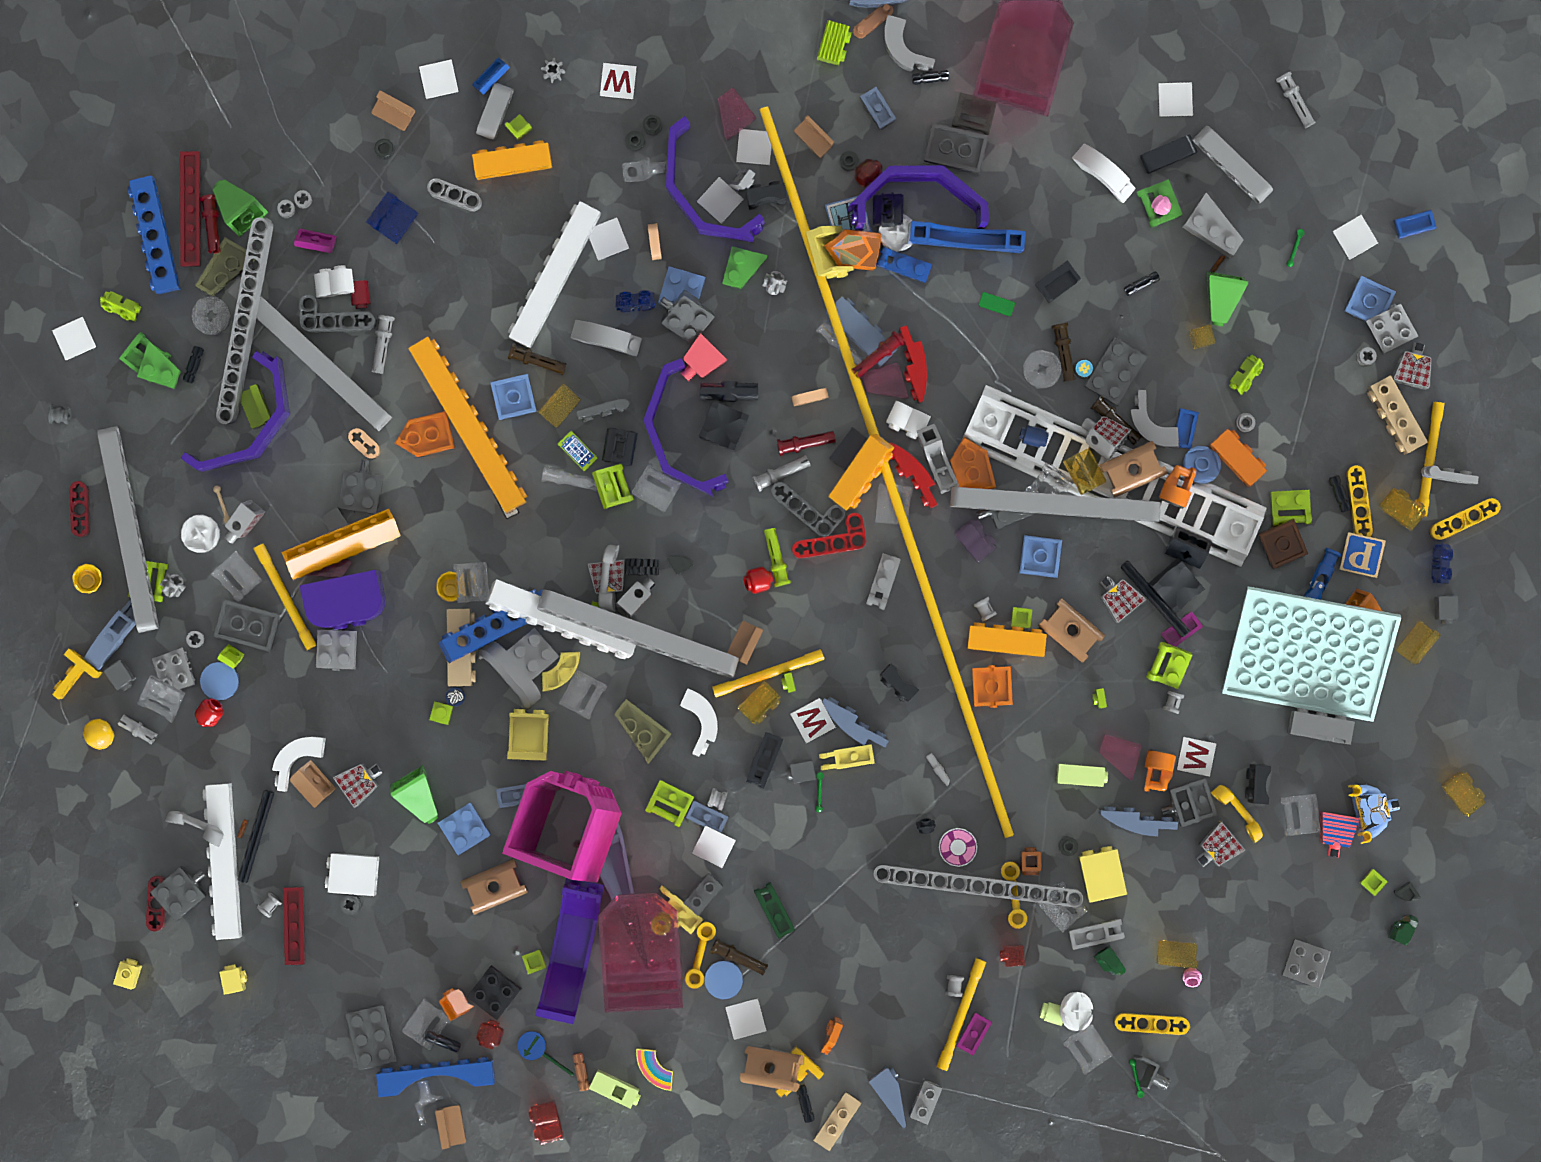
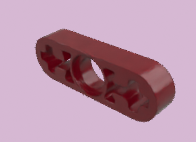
(75, 523)
(149, 917)

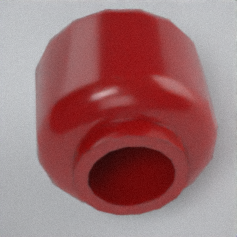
(757, 580)
(209, 712)

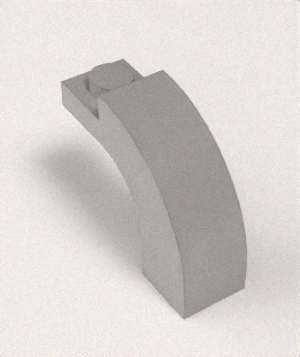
(898, 51)
(606, 337)
(1161, 436)
(936, 458)

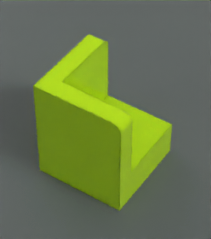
(518, 127)

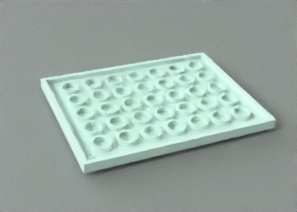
(1311, 653)

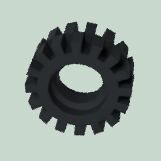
(641, 566)

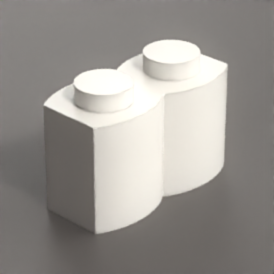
(333, 282)
(907, 419)

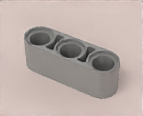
(495, 111)
(461, 201)

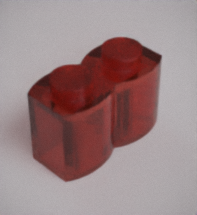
(546, 1122)

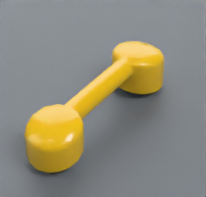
(1225, 796)
(1017, 917)
(706, 932)

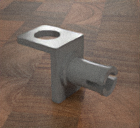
(1151, 1076)

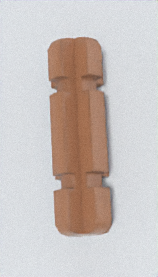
(581, 1072)

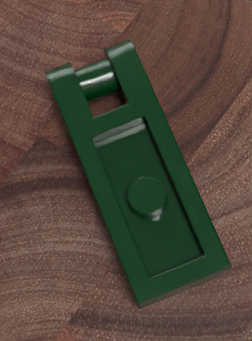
(774, 911)

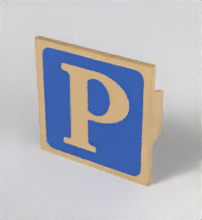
(1362, 555)

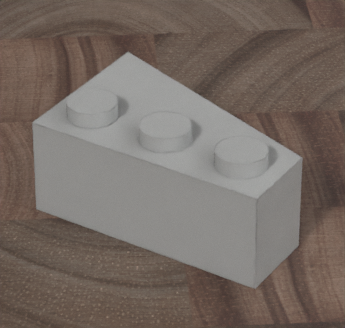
(1213, 227)
(1321, 726)

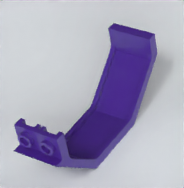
(930, 173)
(744, 233)
(268, 432)
(717, 483)
(570, 951)

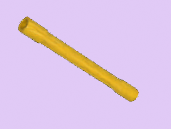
(1436, 418)
(266, 561)
(729, 686)
(947, 1053)

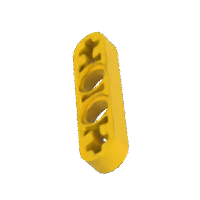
(1362, 502)
(1465, 520)
(1151, 1026)

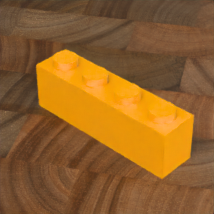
(512, 160)
(861, 472)
(1006, 641)

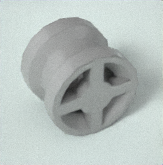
(717, 799)

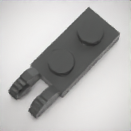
(604, 409)

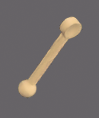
(217, 489)

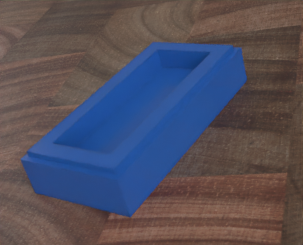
(490, 76)
(1415, 224)
(1186, 426)

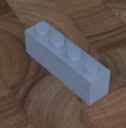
(859, 329)

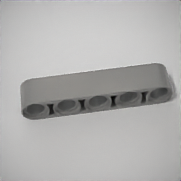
(1232, 164)

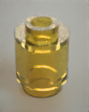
(660, 929)

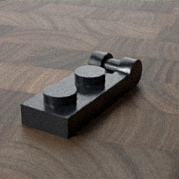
(765, 759)

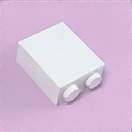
(352, 874)

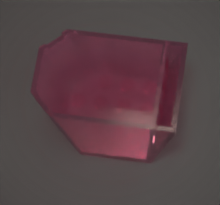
(1024, 54)
(637, 964)

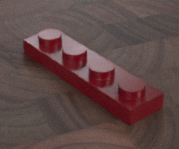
(294, 925)

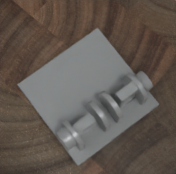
(1392, 328)
(174, 669)
(1306, 963)

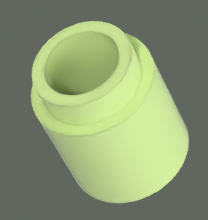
(1051, 1013)

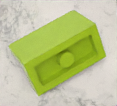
(255, 406)

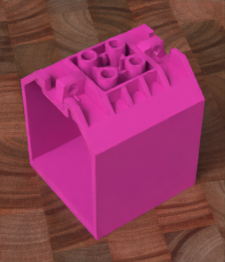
(533, 814)

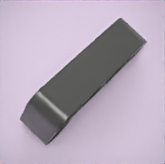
(338, 318)
(804, 506)

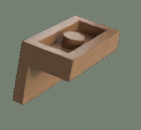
(393, 111)
(814, 137)
(745, 642)
(312, 783)
(450, 1126)

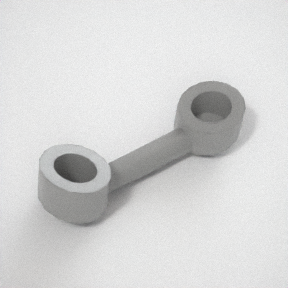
(607, 600)
(212, 833)

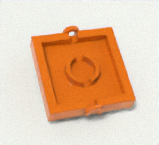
(992, 686)

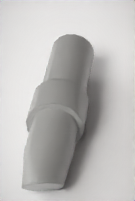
(938, 769)

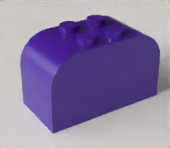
(344, 600)

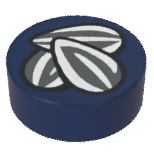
(455, 696)

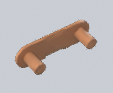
(872, 21)

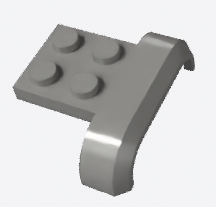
(521, 664)

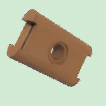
(1147, 469)
(1085, 634)
(508, 883)
(784, 1074)

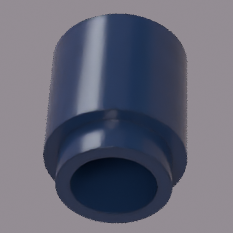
(1034, 436)

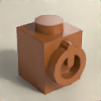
(1030, 861)

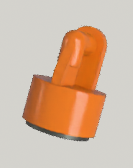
(1174, 495)
(1159, 761)

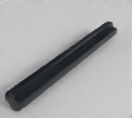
(1155, 599)
(255, 836)

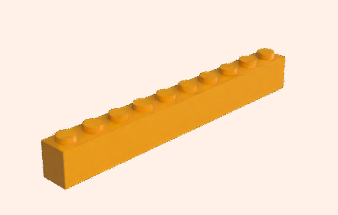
(467, 425)

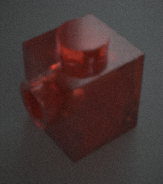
(1012, 955)

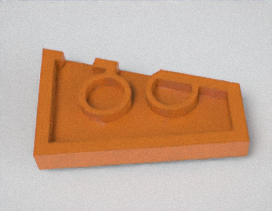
(832, 1031)

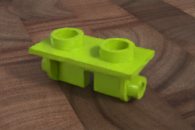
(112, 303)
(1252, 368)

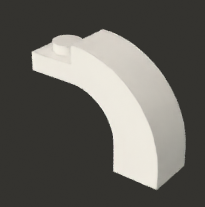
(1105, 171)
(702, 708)
(290, 753)

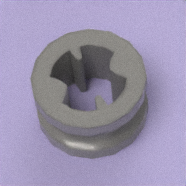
(298, 195)
(287, 214)
(200, 636)

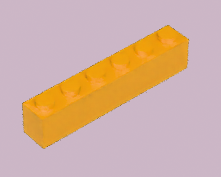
(340, 544)

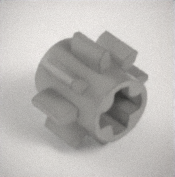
(553, 64)
(774, 282)
(172, 585)

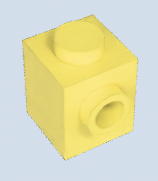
(127, 974)
(233, 979)

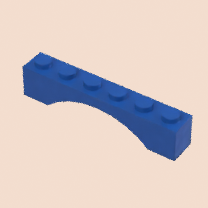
(981, 239)
(476, 1073)

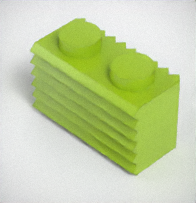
(833, 43)

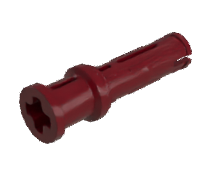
(210, 215)
(884, 349)
(796, 444)

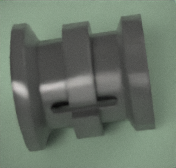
(59, 414)
(343, 904)

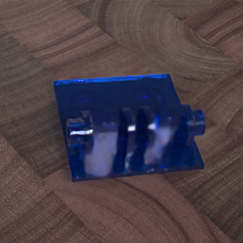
(392, 217)
(643, 298)
(1445, 554)

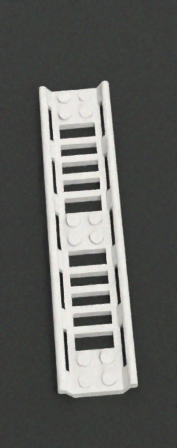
(993, 419)

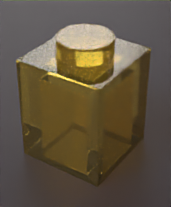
(1202, 337)

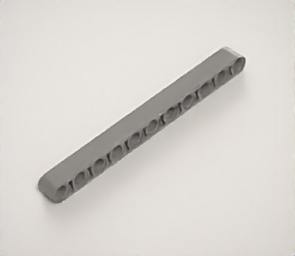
(251, 314)
(317, 361)
(1055, 504)
(128, 529)
(637, 633)
(987, 889)

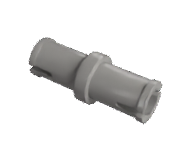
(137, 729)

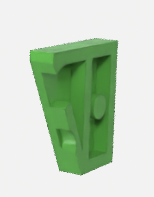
(741, 266)
(158, 368)

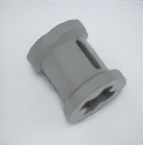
(1371, 358)
(985, 609)
(1173, 702)
(269, 905)
(954, 985)

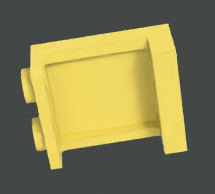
(823, 260)
(528, 735)
(1102, 874)

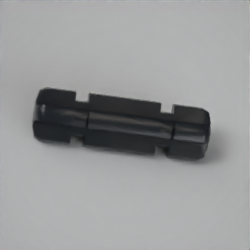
(930, 77)
(1141, 283)
(193, 364)
(1340, 493)
(442, 1041)
(805, 1104)

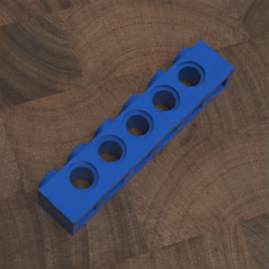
(148, 186)
(454, 651)

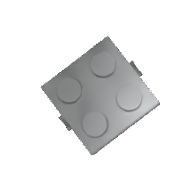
(336, 649)

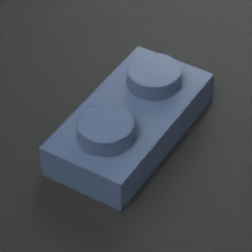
(878, 108)
(510, 795)
(706, 816)

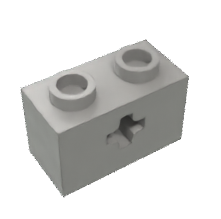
(925, 1101)

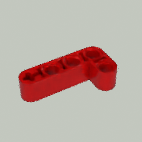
(828, 540)

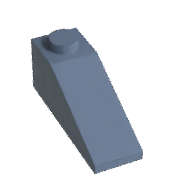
(888, 1089)

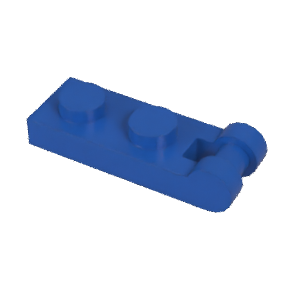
(904, 265)

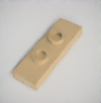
(837, 1121)

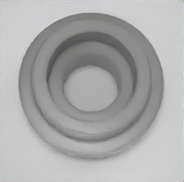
(1251, 420)

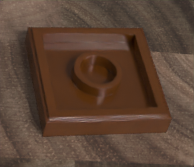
(1283, 543)

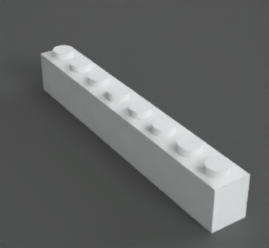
(554, 275)
(524, 605)
(223, 863)

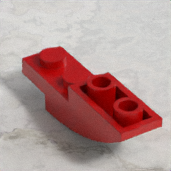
(917, 371)
(910, 466)

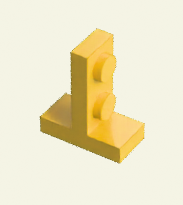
(74, 673)
(808, 1064)

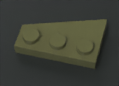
(222, 267)
(642, 729)

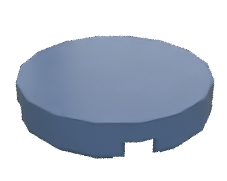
(1205, 462)
(219, 681)
(723, 979)

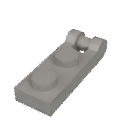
(743, 180)
(1448, 475)
(883, 580)
(1095, 934)

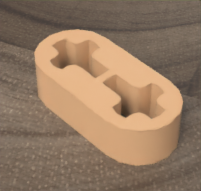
(654, 241)
(809, 397)
(361, 446)

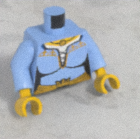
(1372, 809)

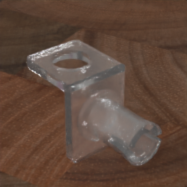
(644, 169)
(426, 1098)

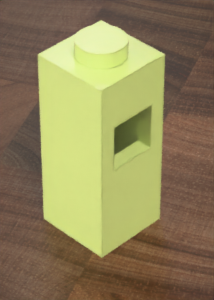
(1081, 775)
(615, 1089)

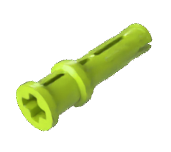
(778, 567)

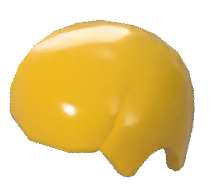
(87, 578)
(447, 586)
(98, 734)

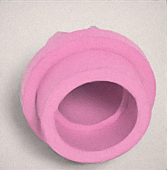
(1161, 205)
(1192, 977)

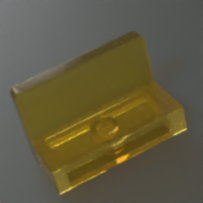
(559, 405)
(1084, 471)
(1418, 643)
(1177, 954)

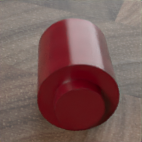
(361, 295)

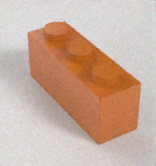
(1238, 457)

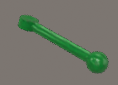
(1300, 233)
(820, 776)
(1132, 1062)

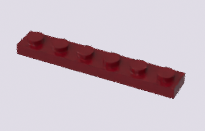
(190, 209)

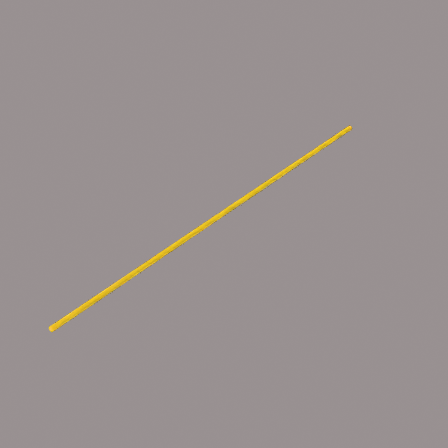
(890, 483)

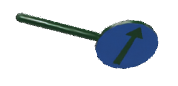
(533, 1046)

